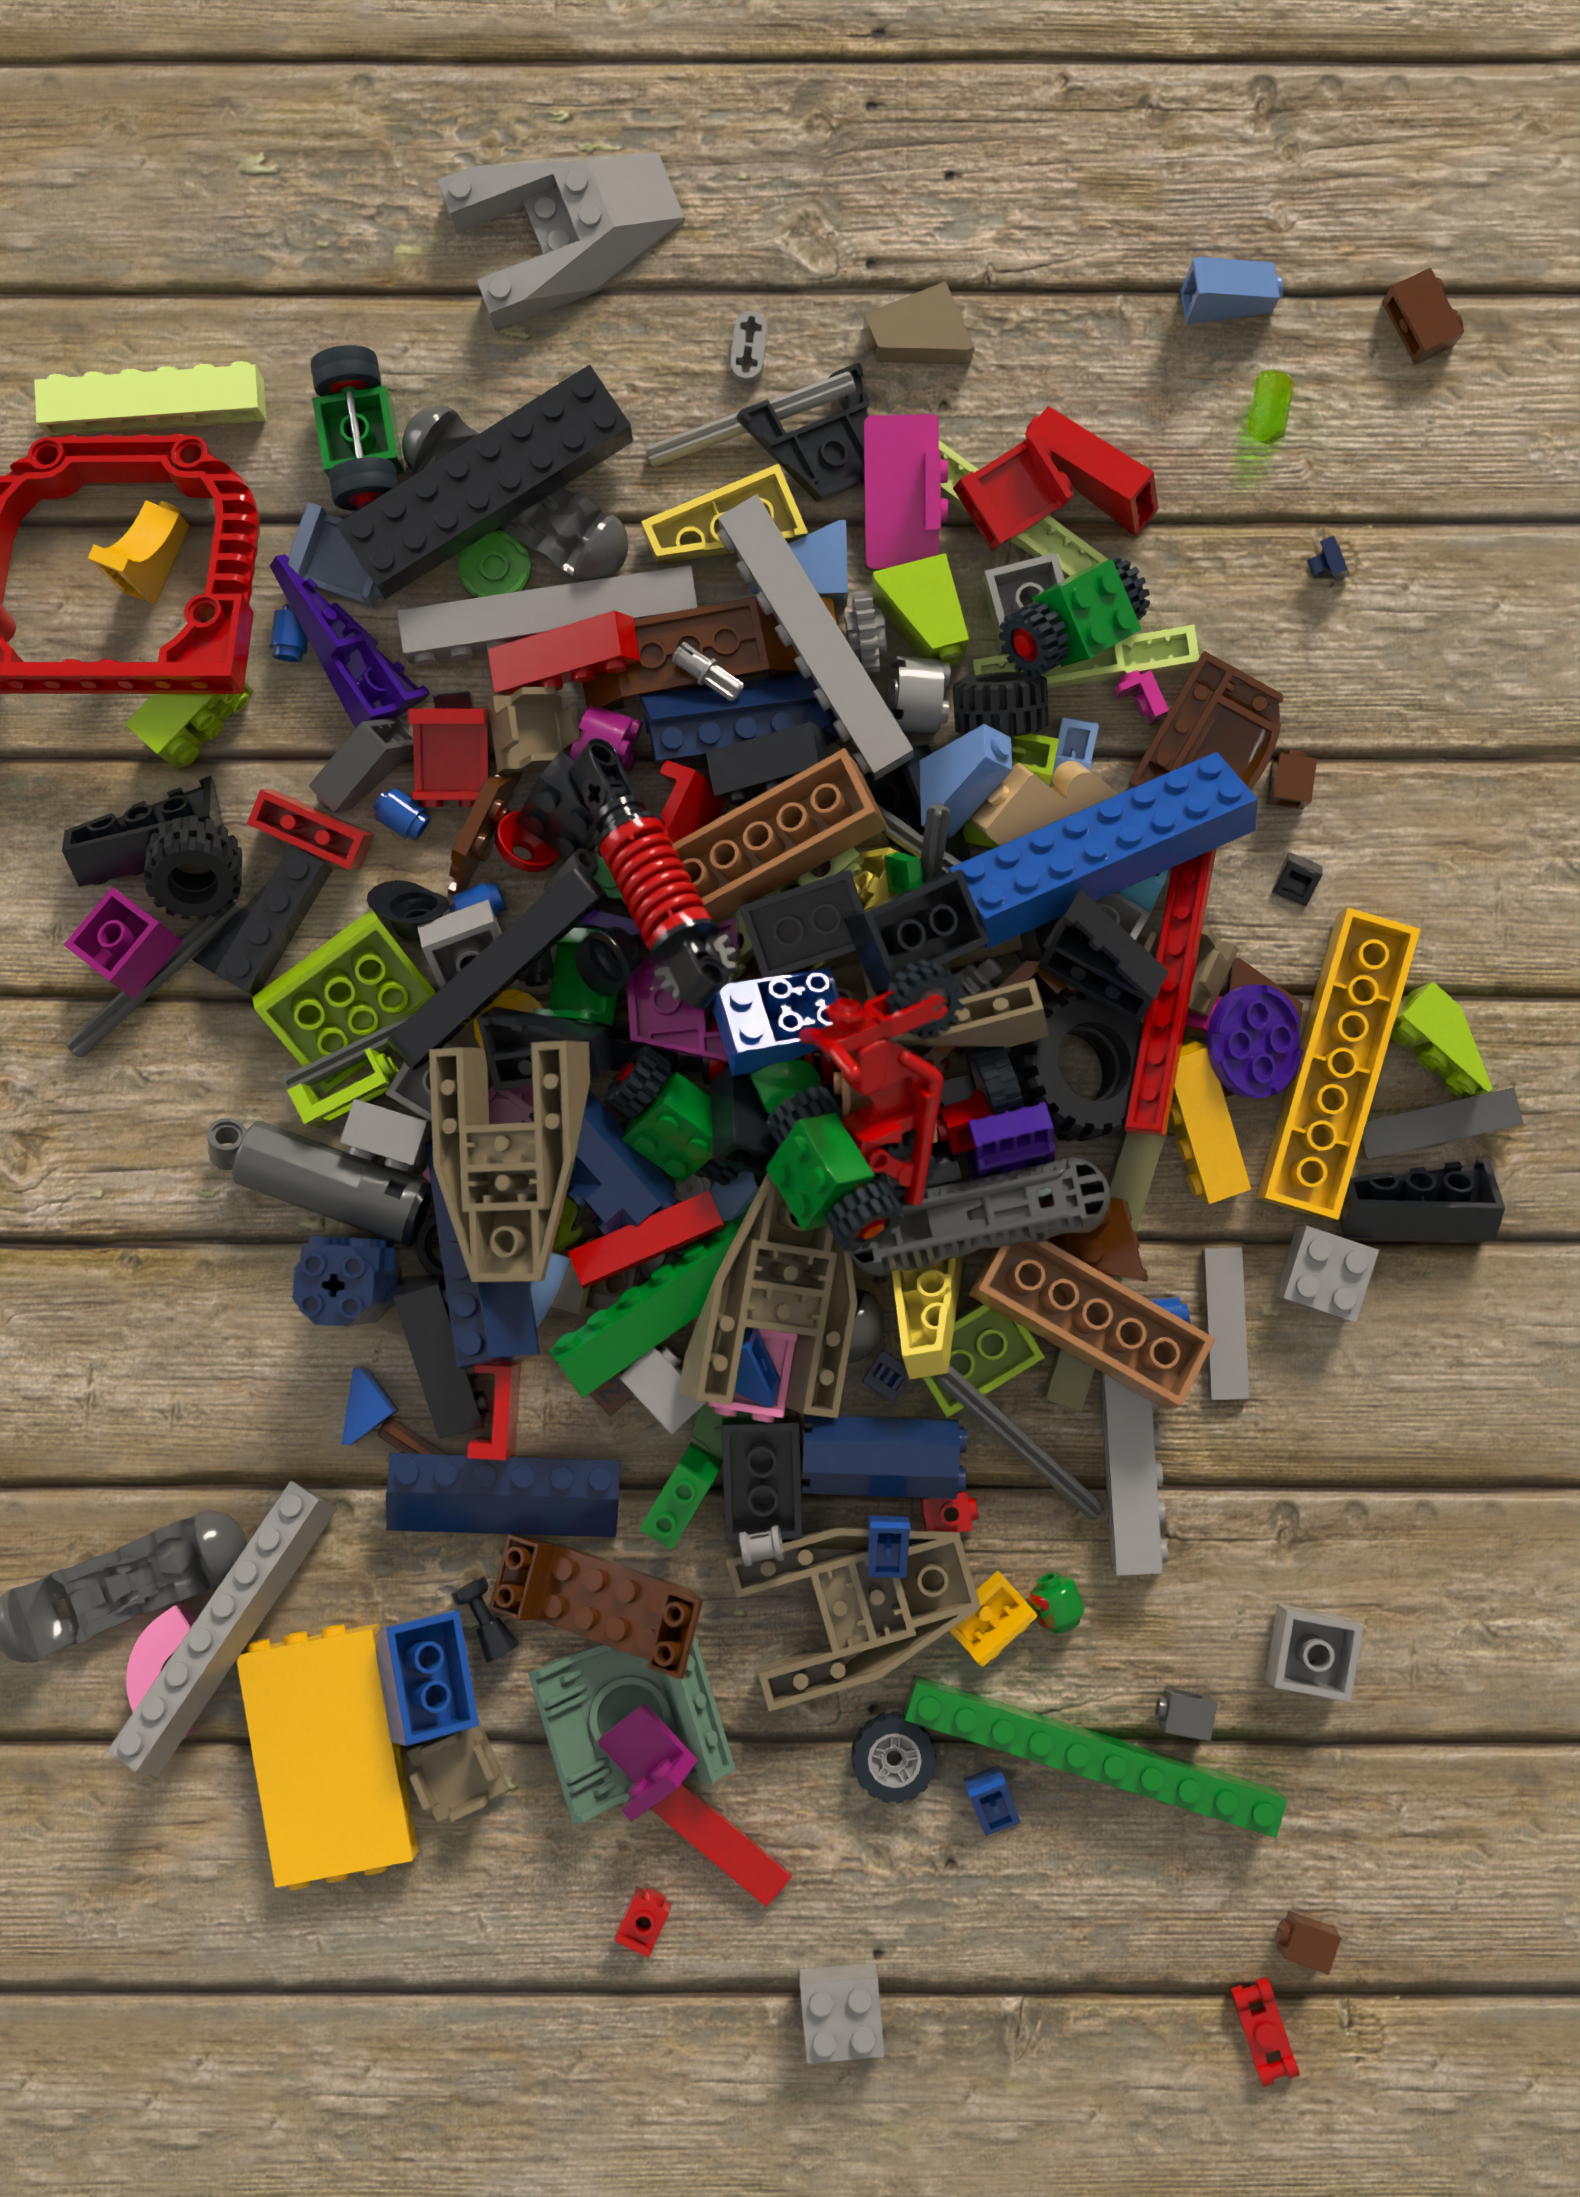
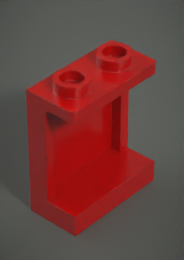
(1014, 491)
(449, 754)
(690, 802)
(505, 1413)

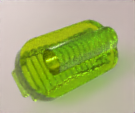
(1270, 406)

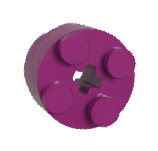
(612, 727)

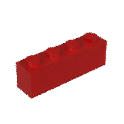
(565, 654)

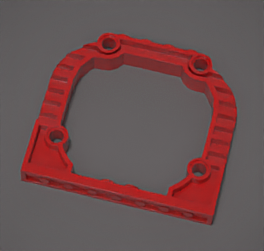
(205, 654)

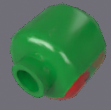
(1057, 1602)

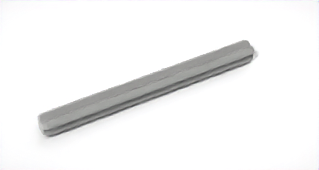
(729, 427)

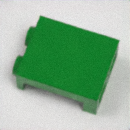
(569, 994)
(681, 1495)

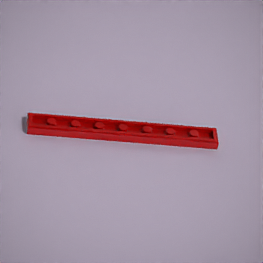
(1167, 1014)

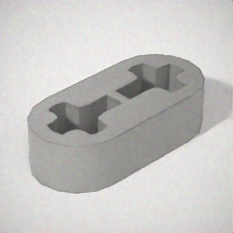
(741, 346)

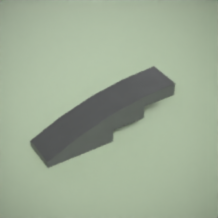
(1441, 1123)

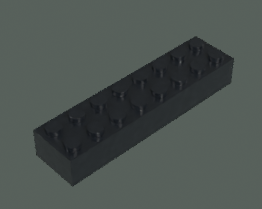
(486, 481)

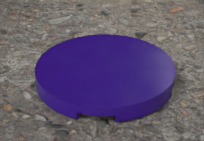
(1254, 1041)

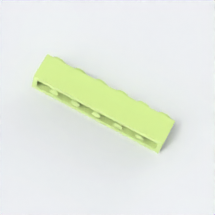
(150, 399)

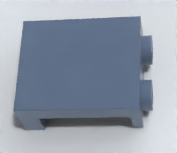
(328, 560)

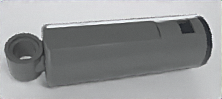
(321, 1179)

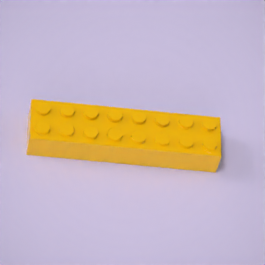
(1339, 1064)

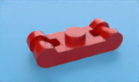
(1264, 2031)

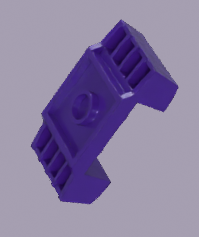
(1011, 1141)

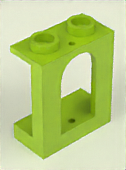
(321, 1112)

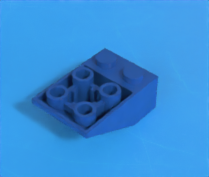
(765, 1015)

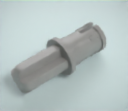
(707, 672)

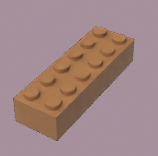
(780, 835)
(1094, 1319)

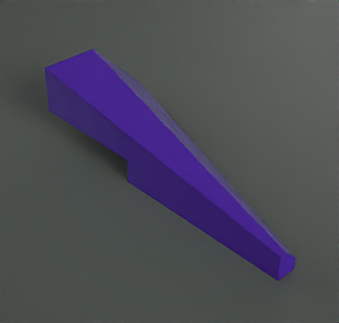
(359, 673)

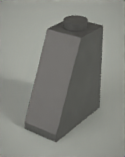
(362, 763)

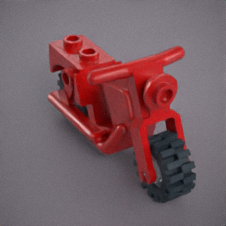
(896, 1079)

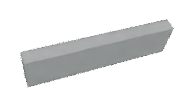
(1226, 1323)

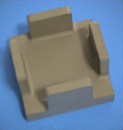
(531, 729)
(1211, 969)
(456, 1773)

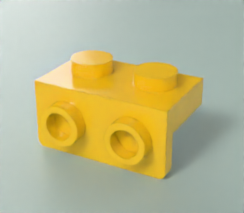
(997, 1622)

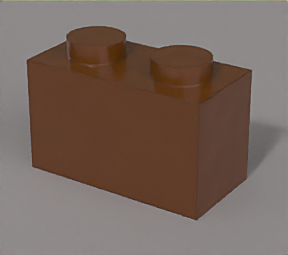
(1423, 315)

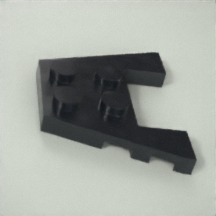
(823, 454)

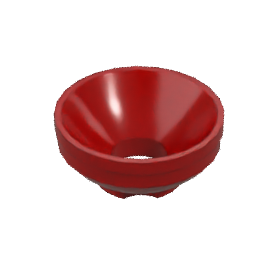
(512, 835)

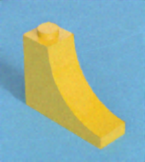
(145, 553)

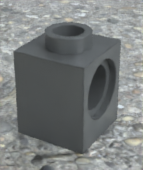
(1186, 1713)

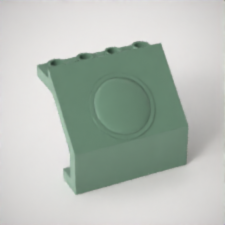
(598, 1688)

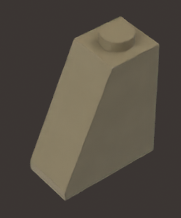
(919, 330)

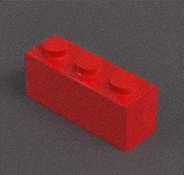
(310, 829)

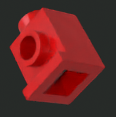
(954, 1119)
(934, 1509)
(635, 1935)

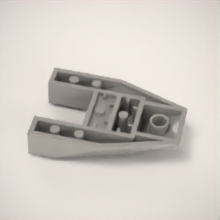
(586, 215)

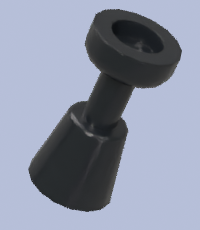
(492, 1633)

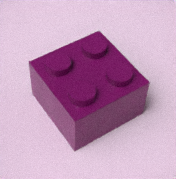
(123, 943)

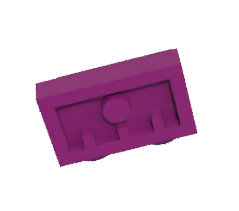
(649, 1757)

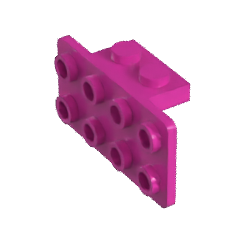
(903, 489)

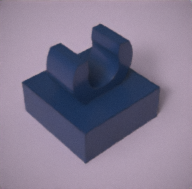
(1331, 560)
(887, 1376)

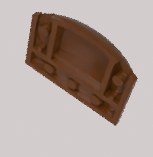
(1216, 713)

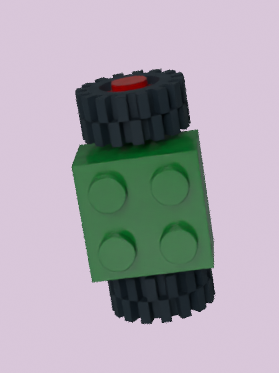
(1076, 618)
(667, 1122)
(826, 1174)

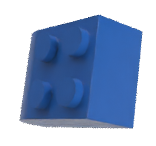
(426, 1678)

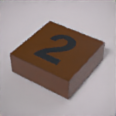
(612, 1394)

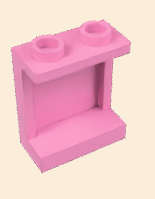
(781, 1349)

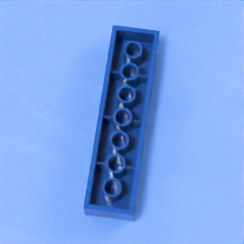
(1108, 846)

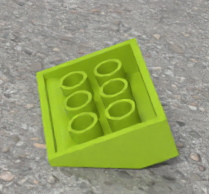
(343, 993)

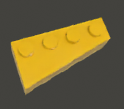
(1205, 1128)

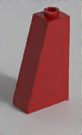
(1099, 470)

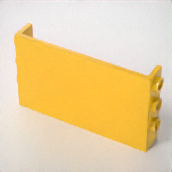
(325, 1756)

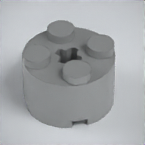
(918, 693)

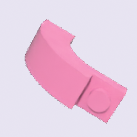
(155, 1649)

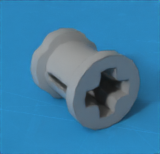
(761, 1546)

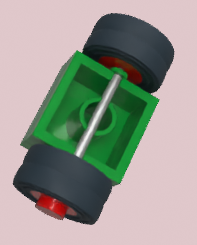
(355, 426)

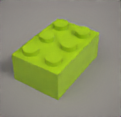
(986, 1353)

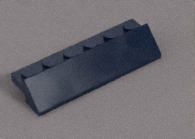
(700, 720)
(486, 1317)
(502, 1495)

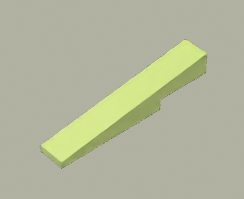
(1039, 540)
(1154, 651)

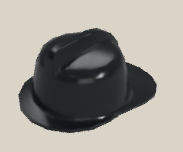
(406, 905)
(608, 959)

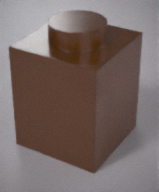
(1292, 780)
(1307, 1942)

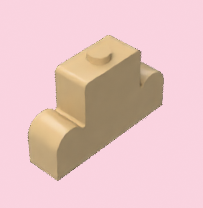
(1027, 803)

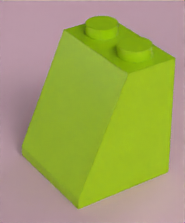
(923, 607)

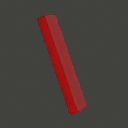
(646, 1241)
(723, 1843)

